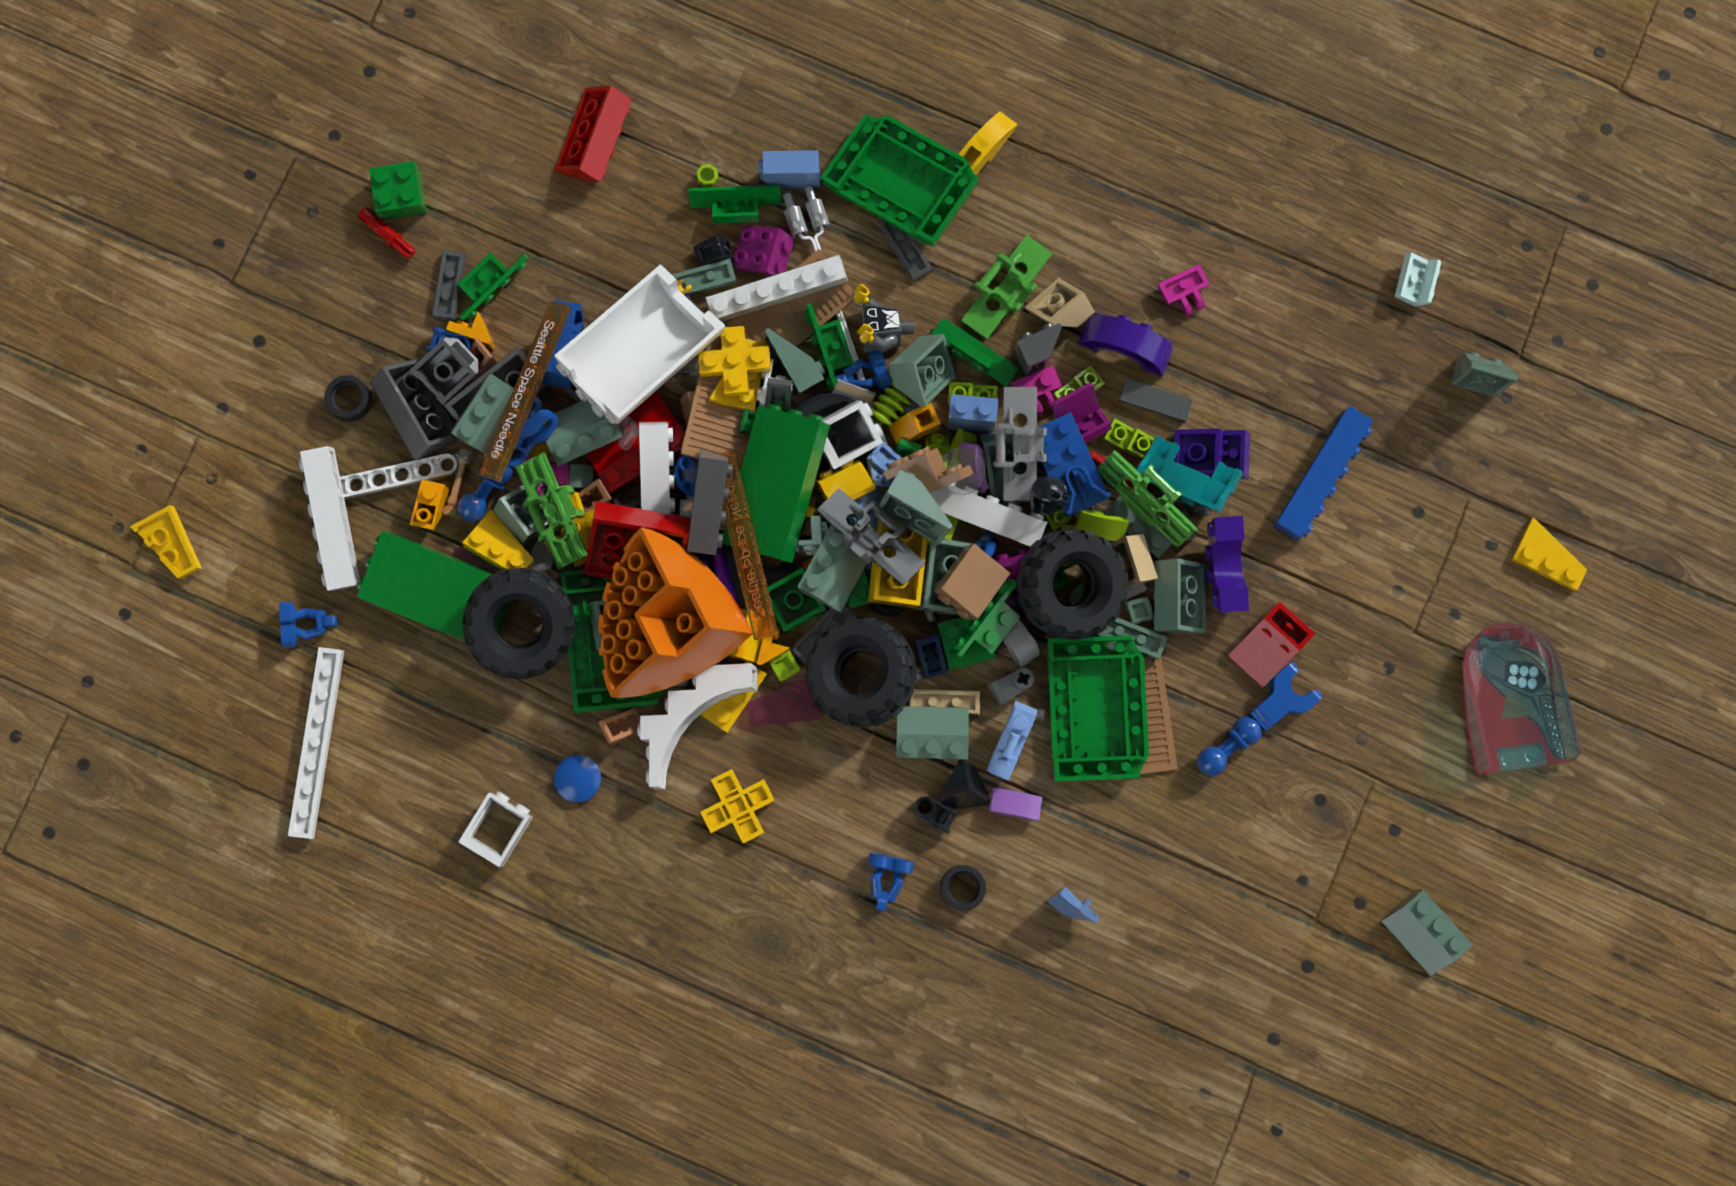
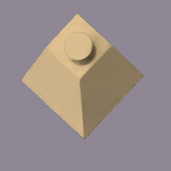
(1061, 305)

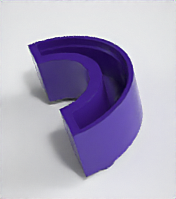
(1129, 339)
(1225, 564)

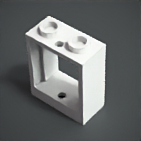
(874, 429)
(480, 848)

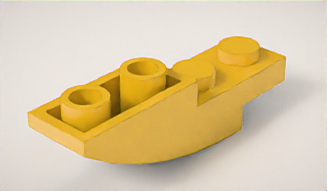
(988, 141)

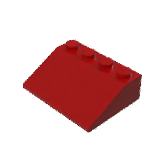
(621, 467)
(616, 525)

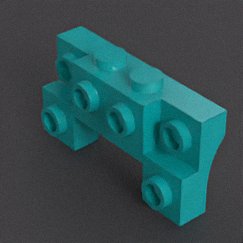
(1193, 485)

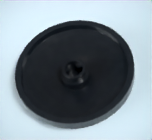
(843, 434)

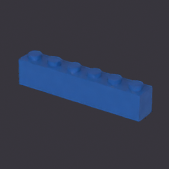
(1323, 472)

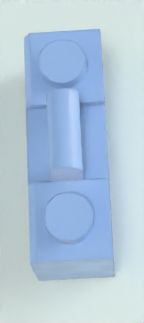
(1012, 740)

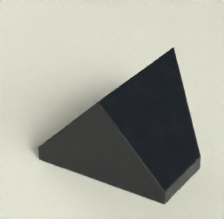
(964, 788)

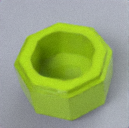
(707, 176)

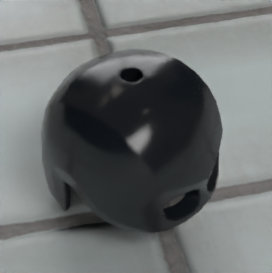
(1045, 494)

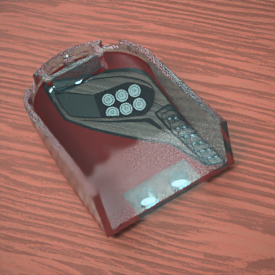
(1516, 701)

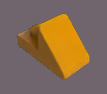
(477, 331)
(769, 650)

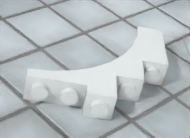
(683, 707)

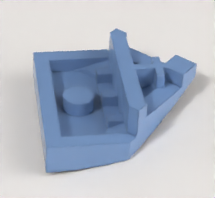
(878, 463)
(1071, 907)

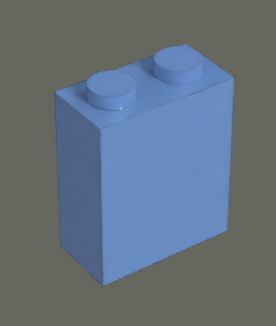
(790, 169)
(972, 413)

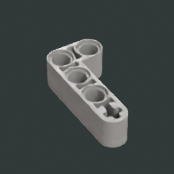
(1021, 645)

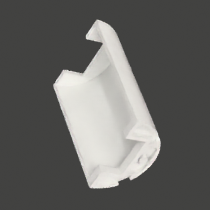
(636, 346)

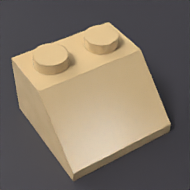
(1136, 560)

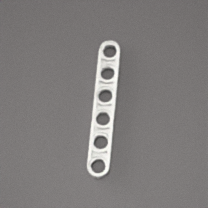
(390, 475)

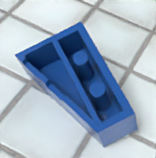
(572, 328)

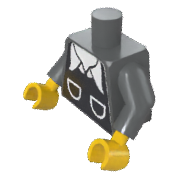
(879, 324)

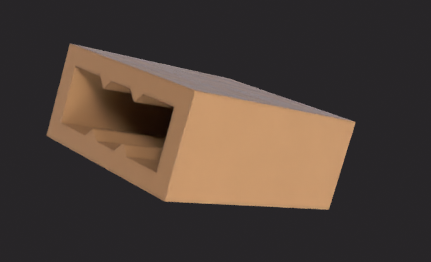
(971, 582)

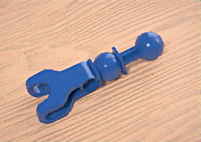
(473, 506)
(1249, 728)

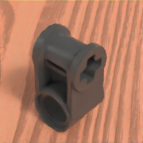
(1008, 687)

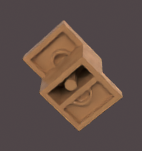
(929, 469)

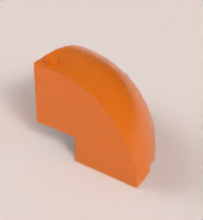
(664, 618)

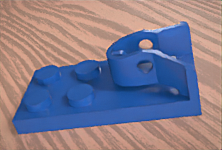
(1073, 464)

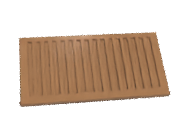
(788, 317)
(712, 424)
(1160, 735)

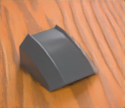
(446, 368)

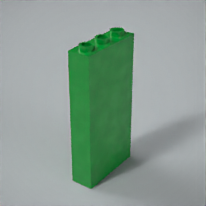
(780, 476)
(421, 583)

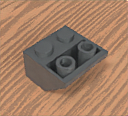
(1036, 349)

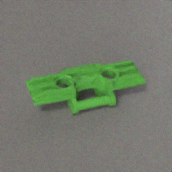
(1012, 290)
(1142, 502)
(557, 509)

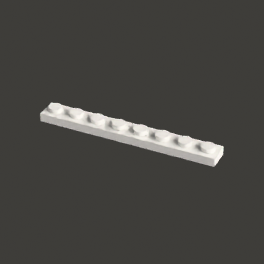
(316, 743)

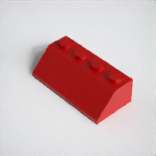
(593, 133)

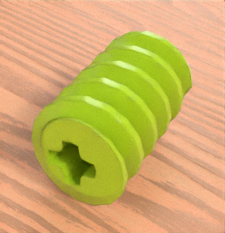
(889, 405)

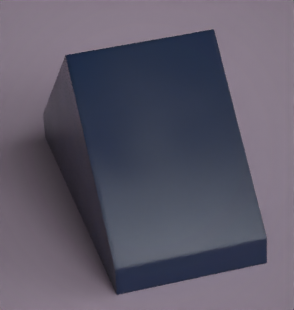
(931, 656)

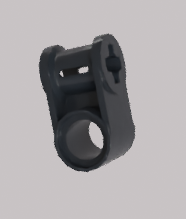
(936, 814)

